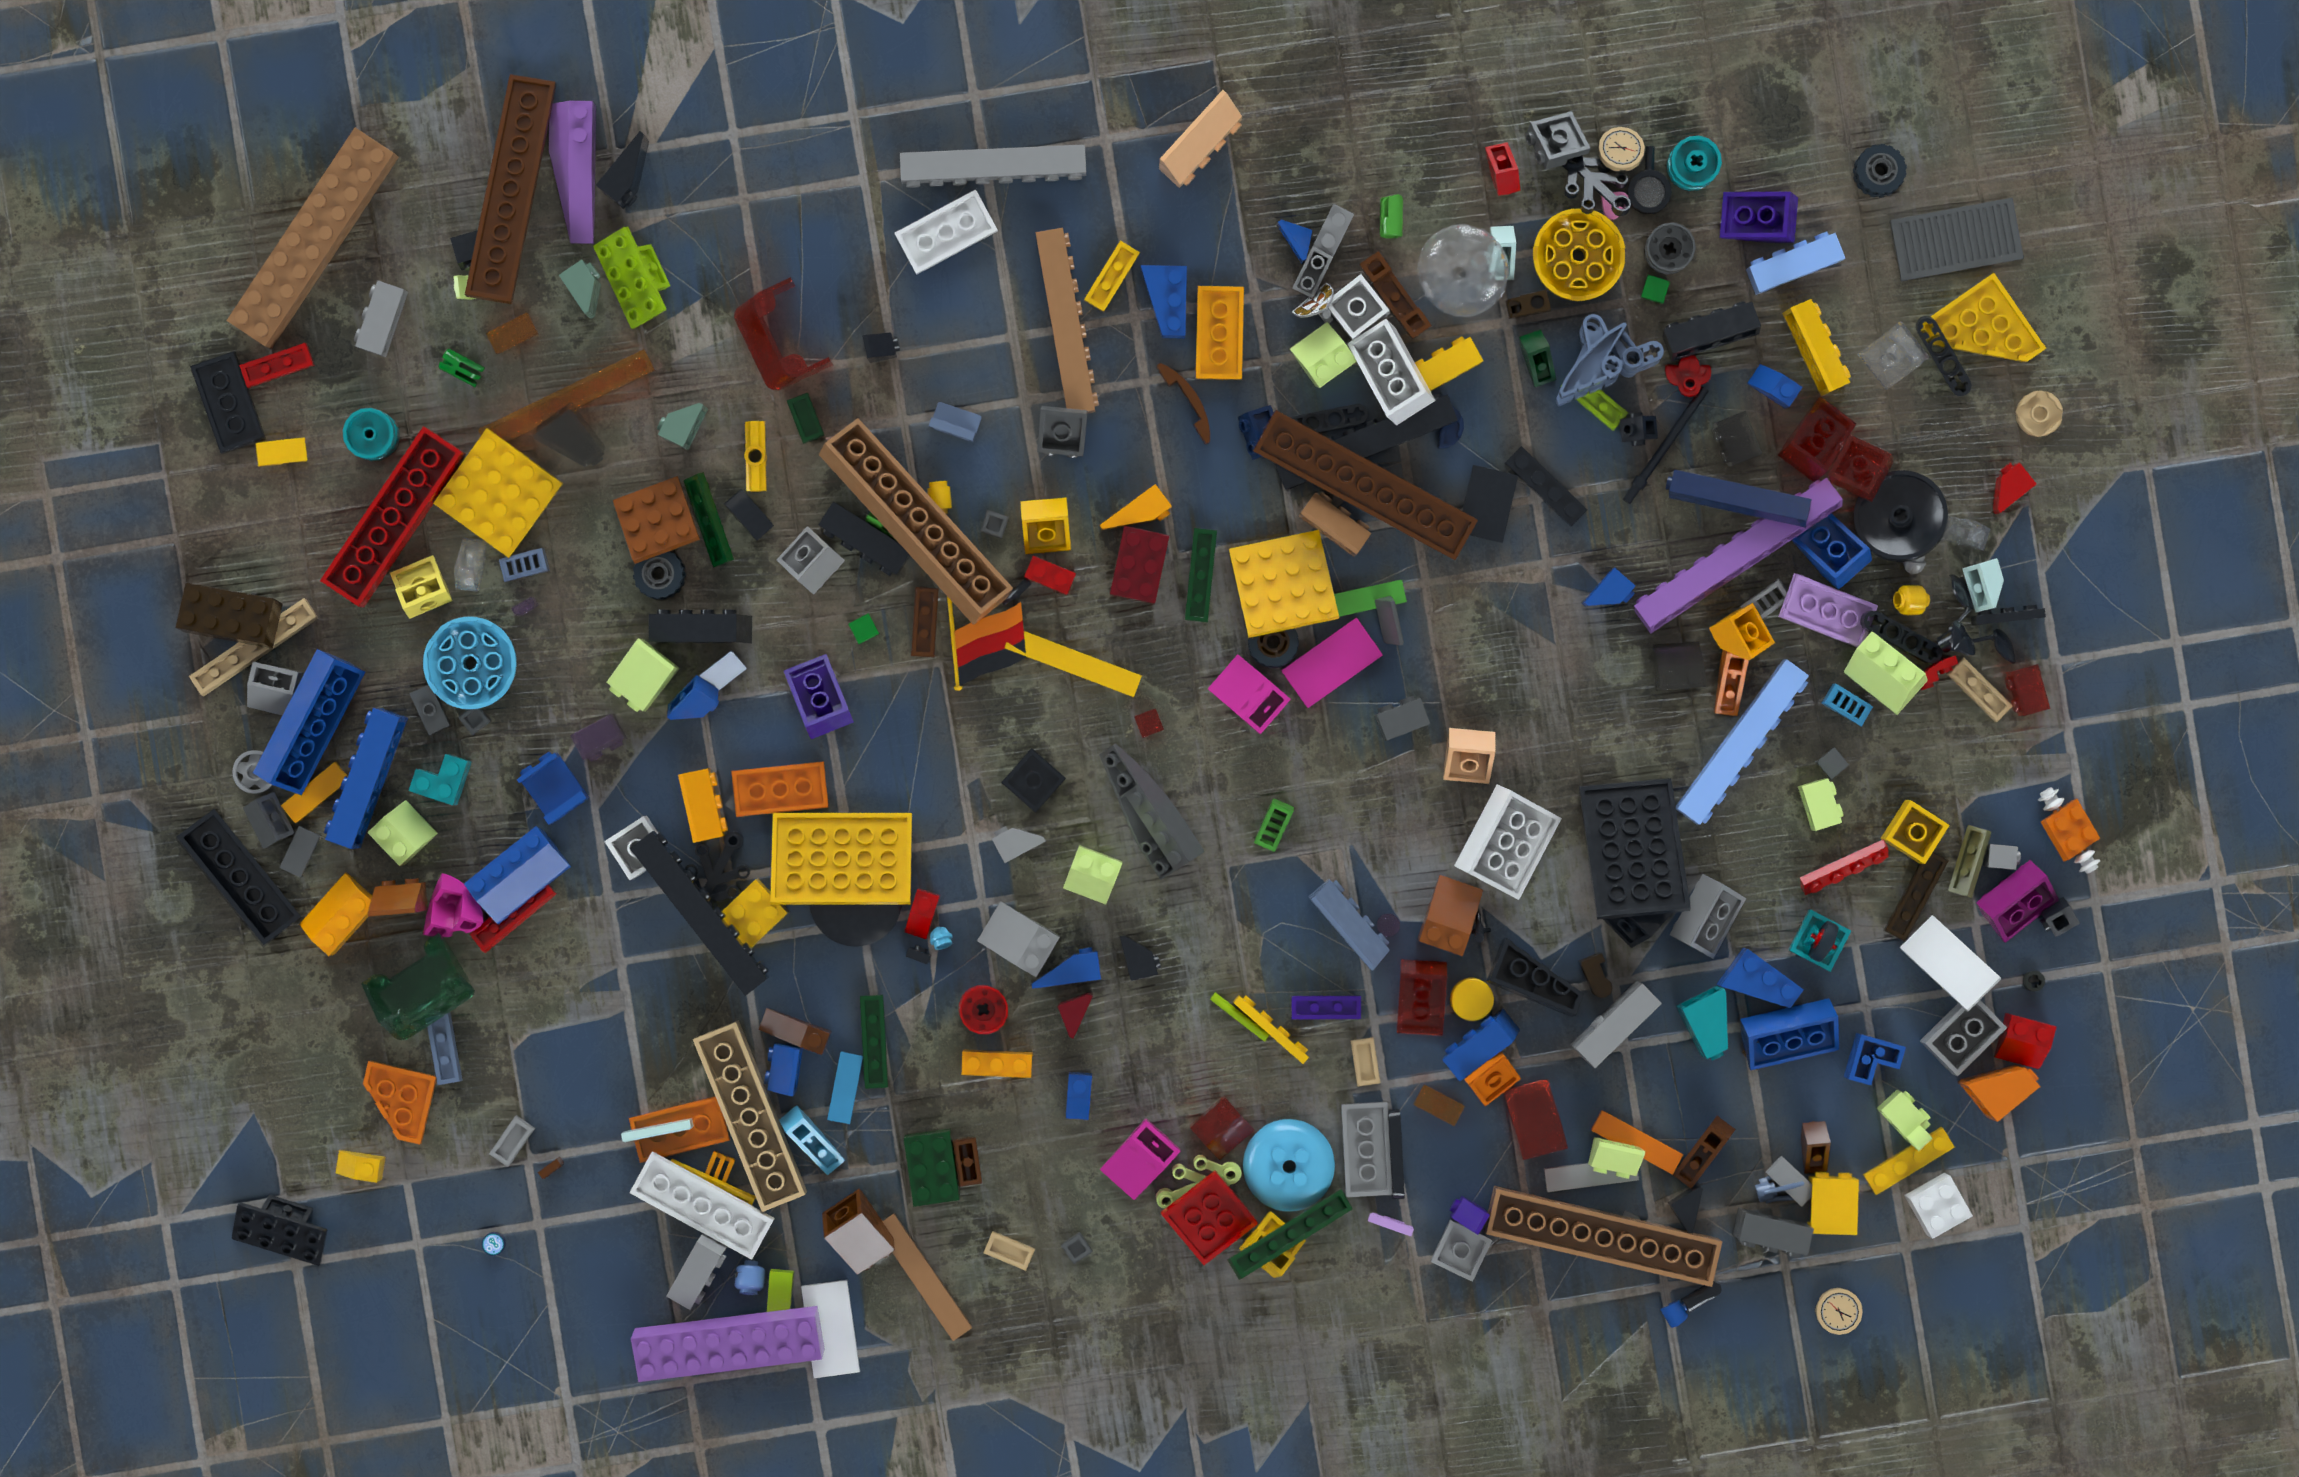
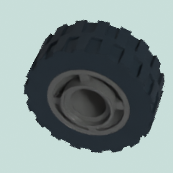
(1889, 160)
(669, 584)

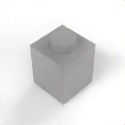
(2002, 856)

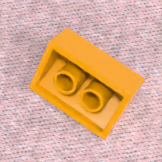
(702, 805)
(337, 915)

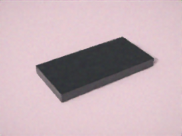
(227, 402)

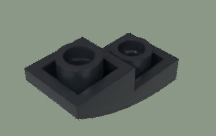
(748, 514)

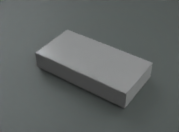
(512, 1141)

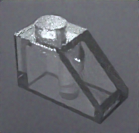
(1966, 533)
(470, 565)

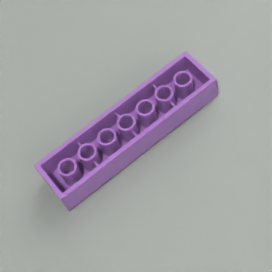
(727, 1343)

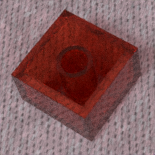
(1860, 468)

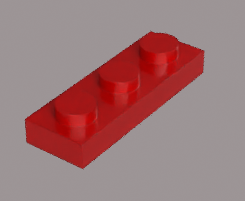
(277, 365)

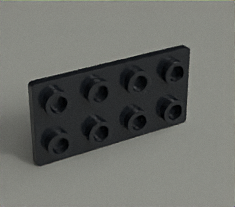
(280, 1228)

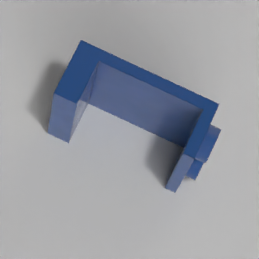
(553, 787)

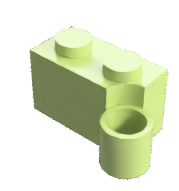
(1906, 1118)

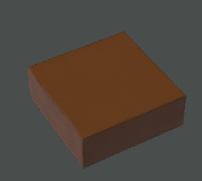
(550, 1168)

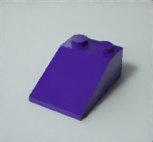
(1759, 216)
(818, 696)

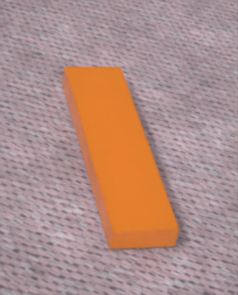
(1621, 1132)

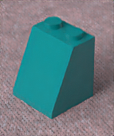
(1707, 1021)

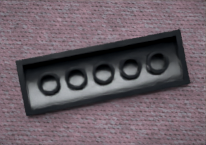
(238, 877)

